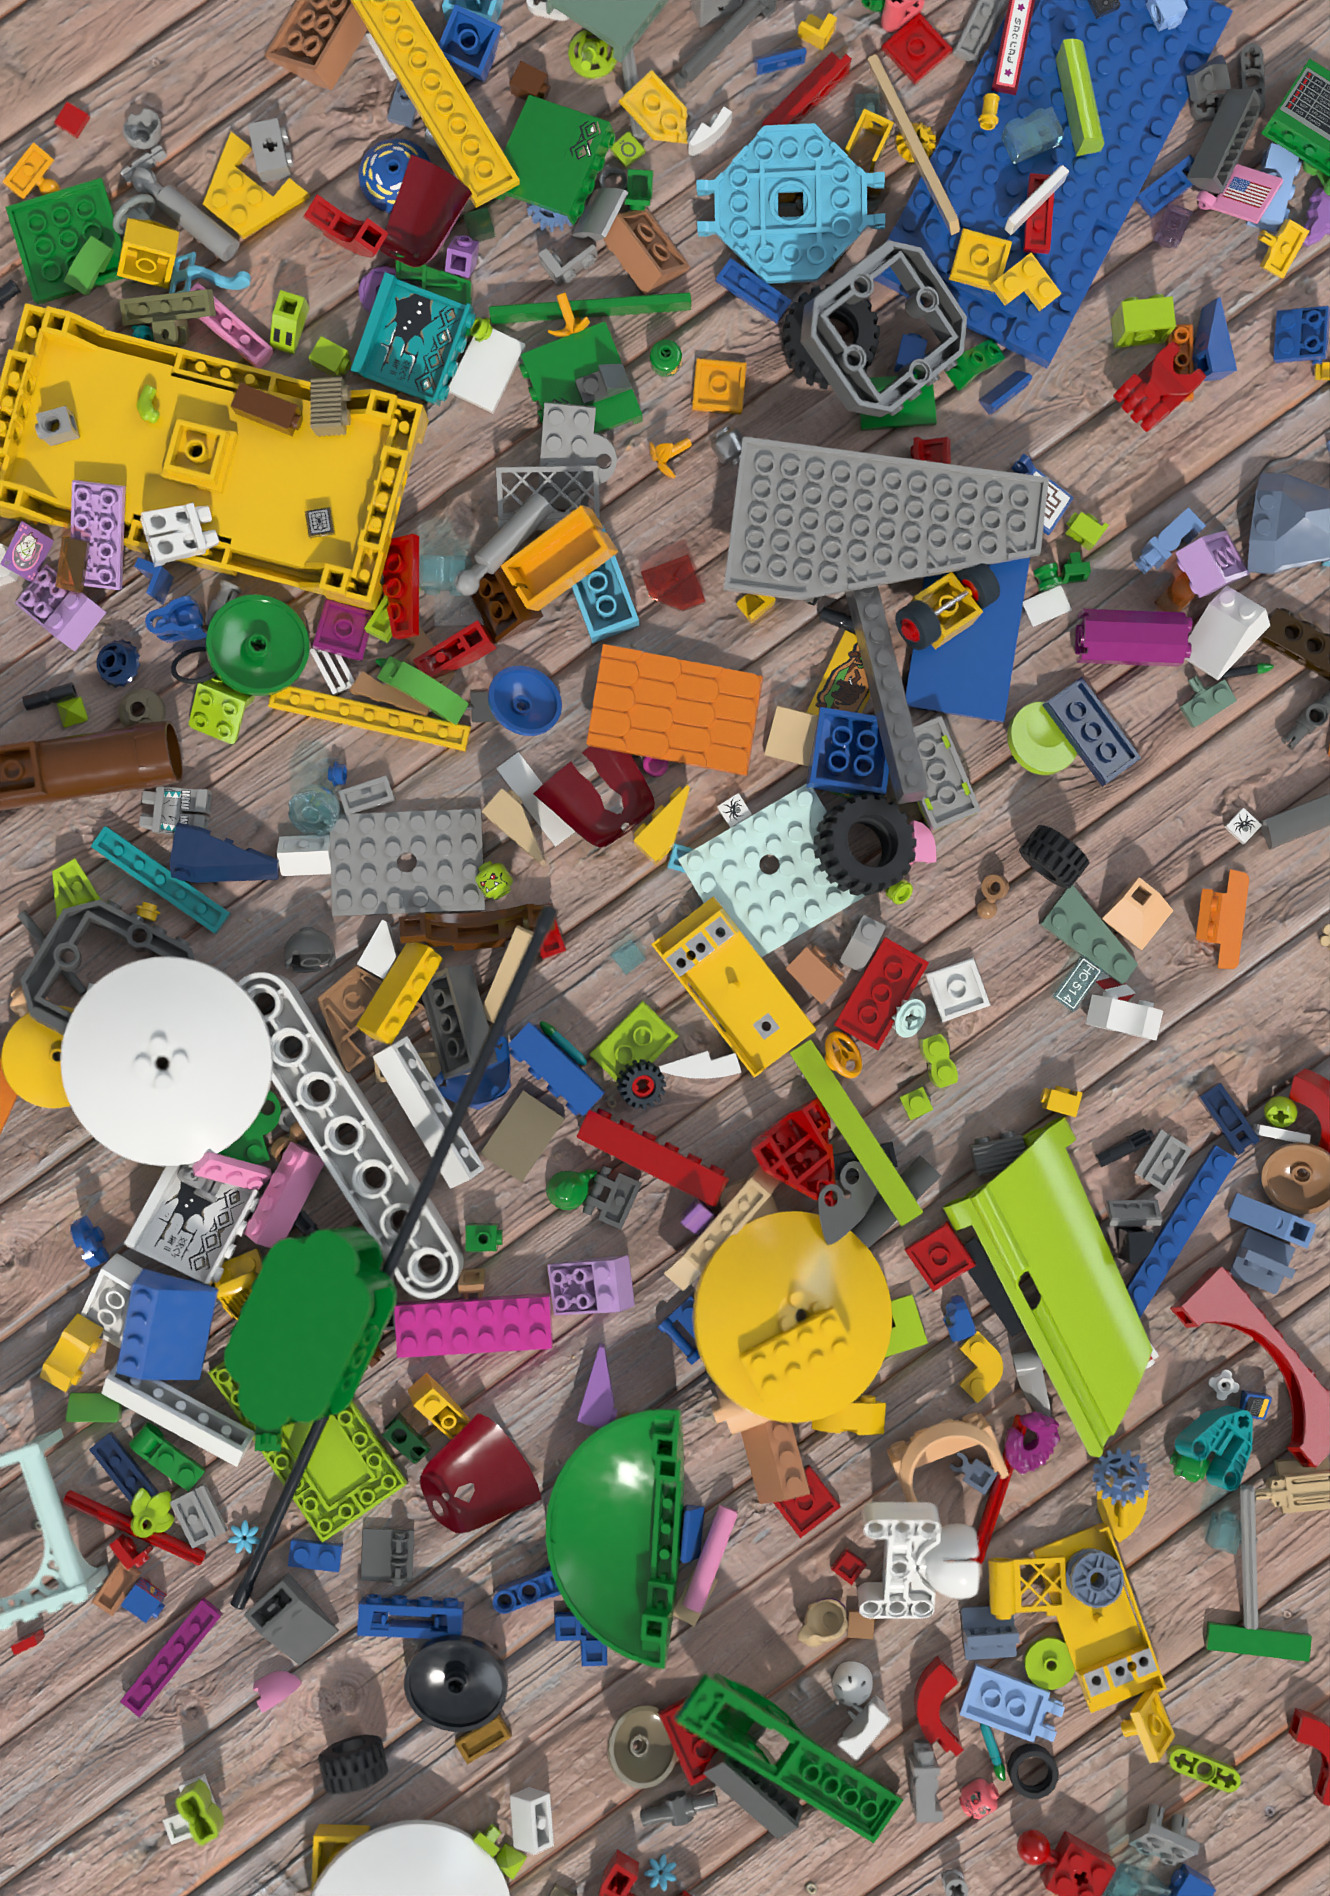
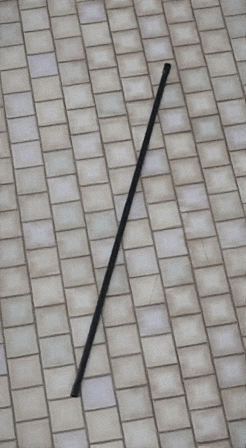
(541, 929)

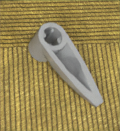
(1031, 1380)

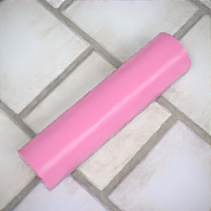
(237, 334)
(710, 1558)

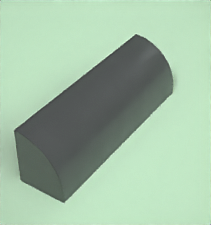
(1225, 140)
(1296, 822)
(918, 1178)
(755, 1794)

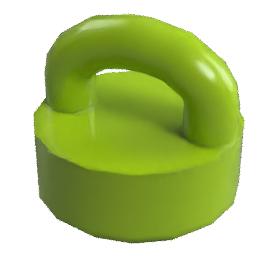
(899, 892)

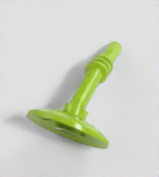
(590, 55)

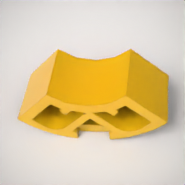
(72, 1352)
(861, 1416)

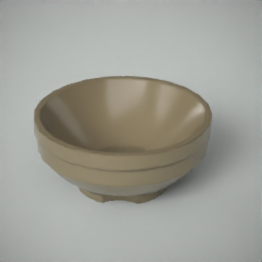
(154, 707)

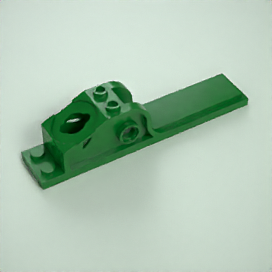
(803, 1766)

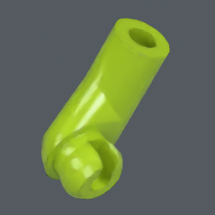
(145, 406)

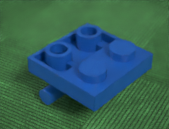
(1302, 335)

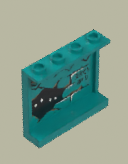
(413, 340)

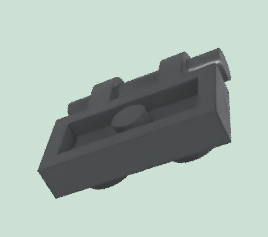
(620, 1198)

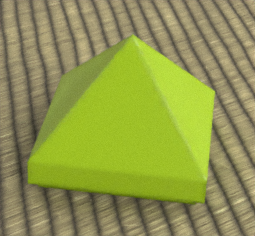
(72, 712)
(510, 1860)

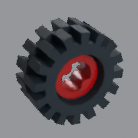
(629, 1089)

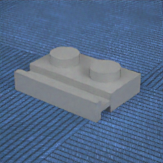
(1162, 1160)
(198, 1516)

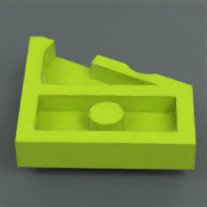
(72, 886)

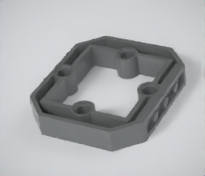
(939, 311)
(65, 937)

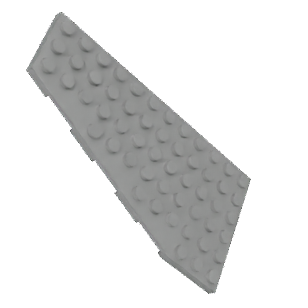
(858, 520)

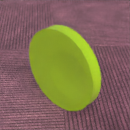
(1038, 741)

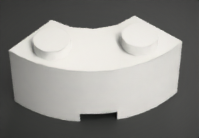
(1124, 1017)

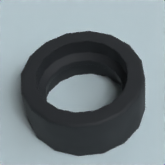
(1032, 1791)

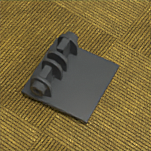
(387, 1555)

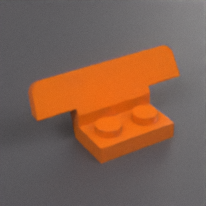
(1223, 918)

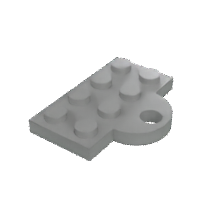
(571, 440)

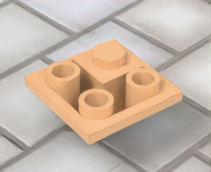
(1138, 913)

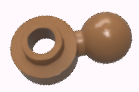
(987, 908)
(280, 1145)

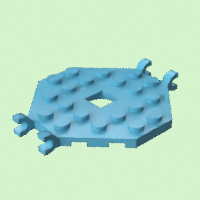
(786, 162)

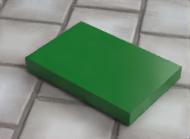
(915, 413)

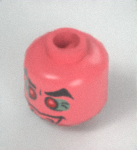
(979, 1798)

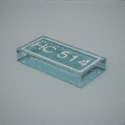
(1077, 983)

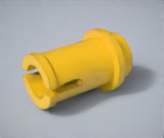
(989, 111)

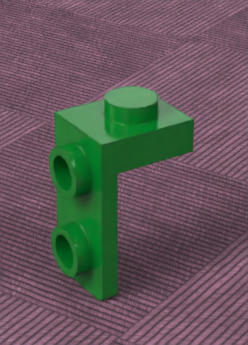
(639, 188)
(974, 362)

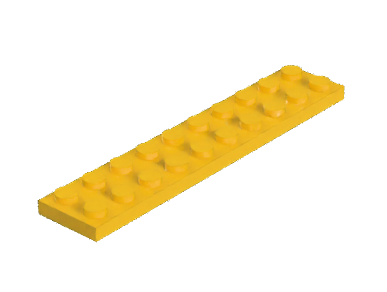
(438, 97)

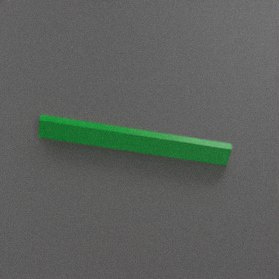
(591, 308)

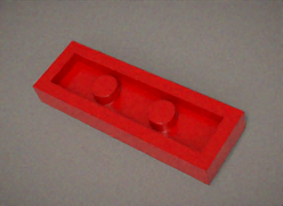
(1039, 225)

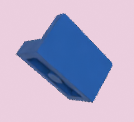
(160, 579)

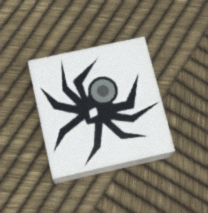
(734, 810)
(1243, 826)

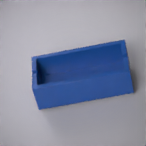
(556, 1068)

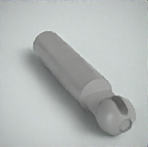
(186, 215)
(504, 543)

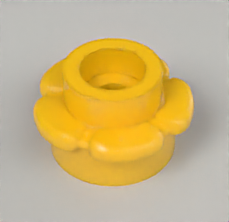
(147, 911)

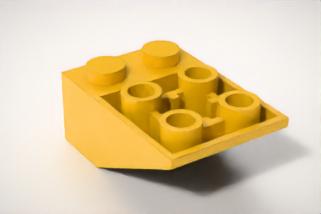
(660, 835)

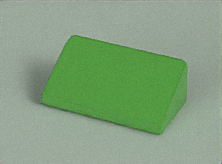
(92, 1408)

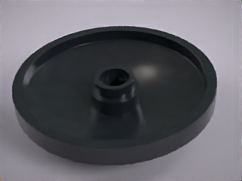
(456, 1683)

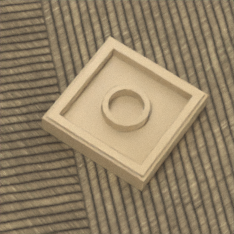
(792, 735)

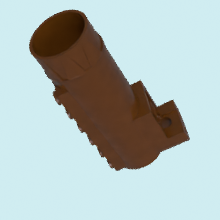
(89, 764)

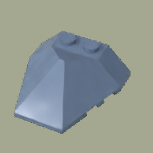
(1288, 524)

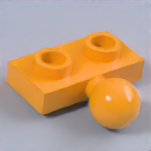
(30, 172)

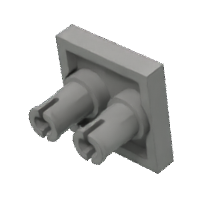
(1167, 1844)

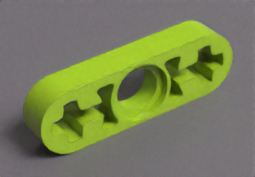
(1209, 1778)

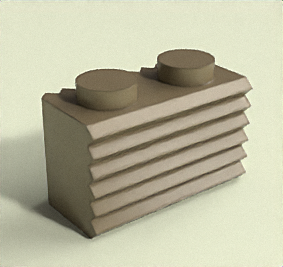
(329, 406)

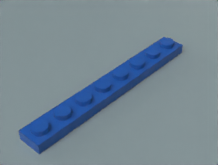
(1179, 1227)

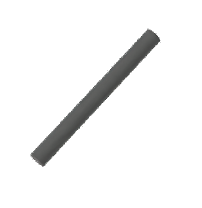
(38, 935)

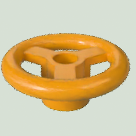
(838, 1057)

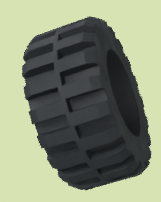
(856, 316)
(894, 839)

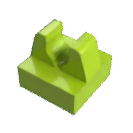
(487, 1839)

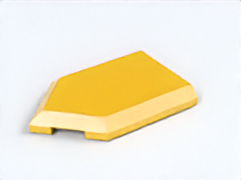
(656, 109)

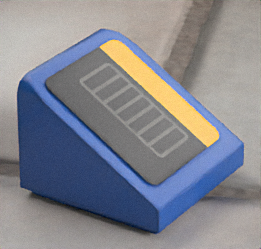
(1255, 1403)

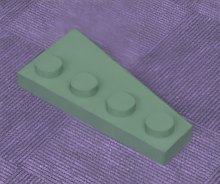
(1083, 930)

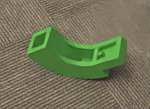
(423, 689)

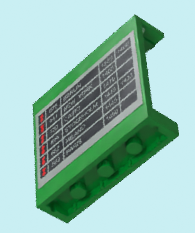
(1303, 118)

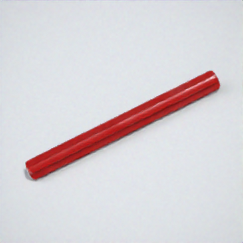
(995, 1502)
(123, 1523)

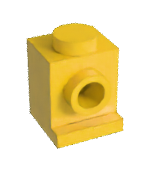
(1060, 1100)

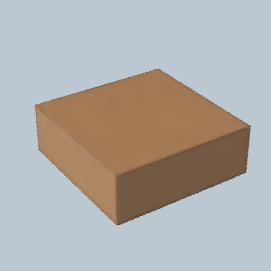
(859, 1626)

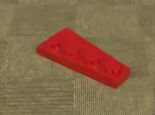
(402, 586)

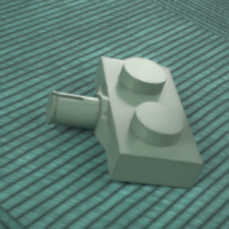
(1206, 701)

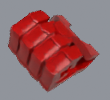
(1157, 389)

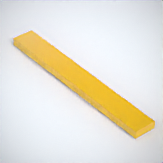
(371, 717)

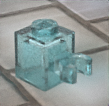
(1224, 1532)

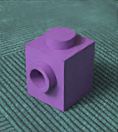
(462, 256)

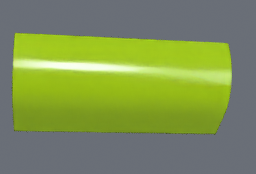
(1079, 97)

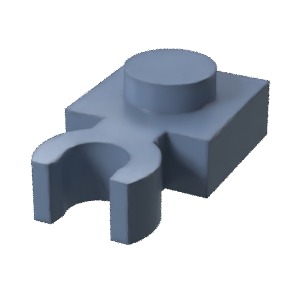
(976, 1474)

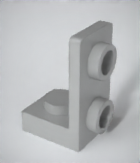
(553, 264)

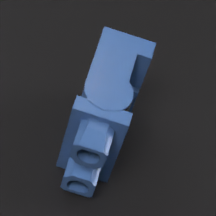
(1159, 549)

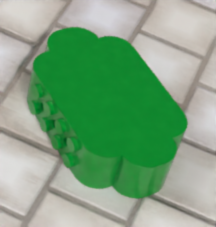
(309, 1327)

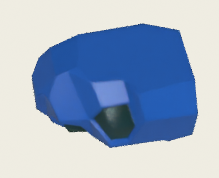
(958, 1319)

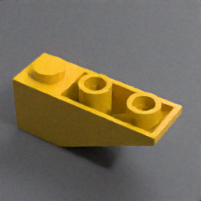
(438, 1406)

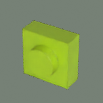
(916, 1103)

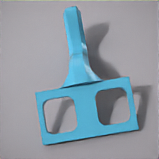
(238, 282)

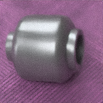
(727, 445)

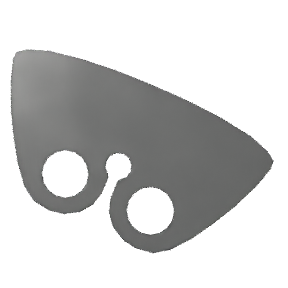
(847, 1213)

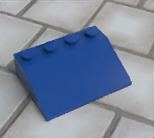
(166, 1328)

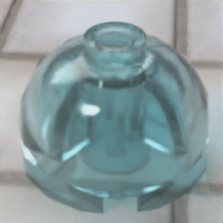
(314, 809)

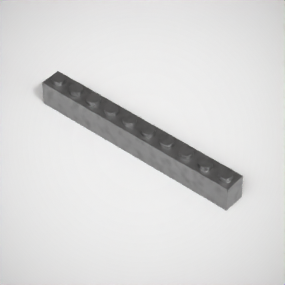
(887, 695)

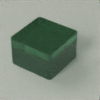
(479, 225)

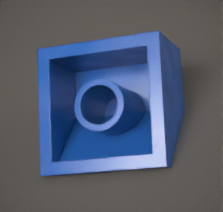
(470, 42)

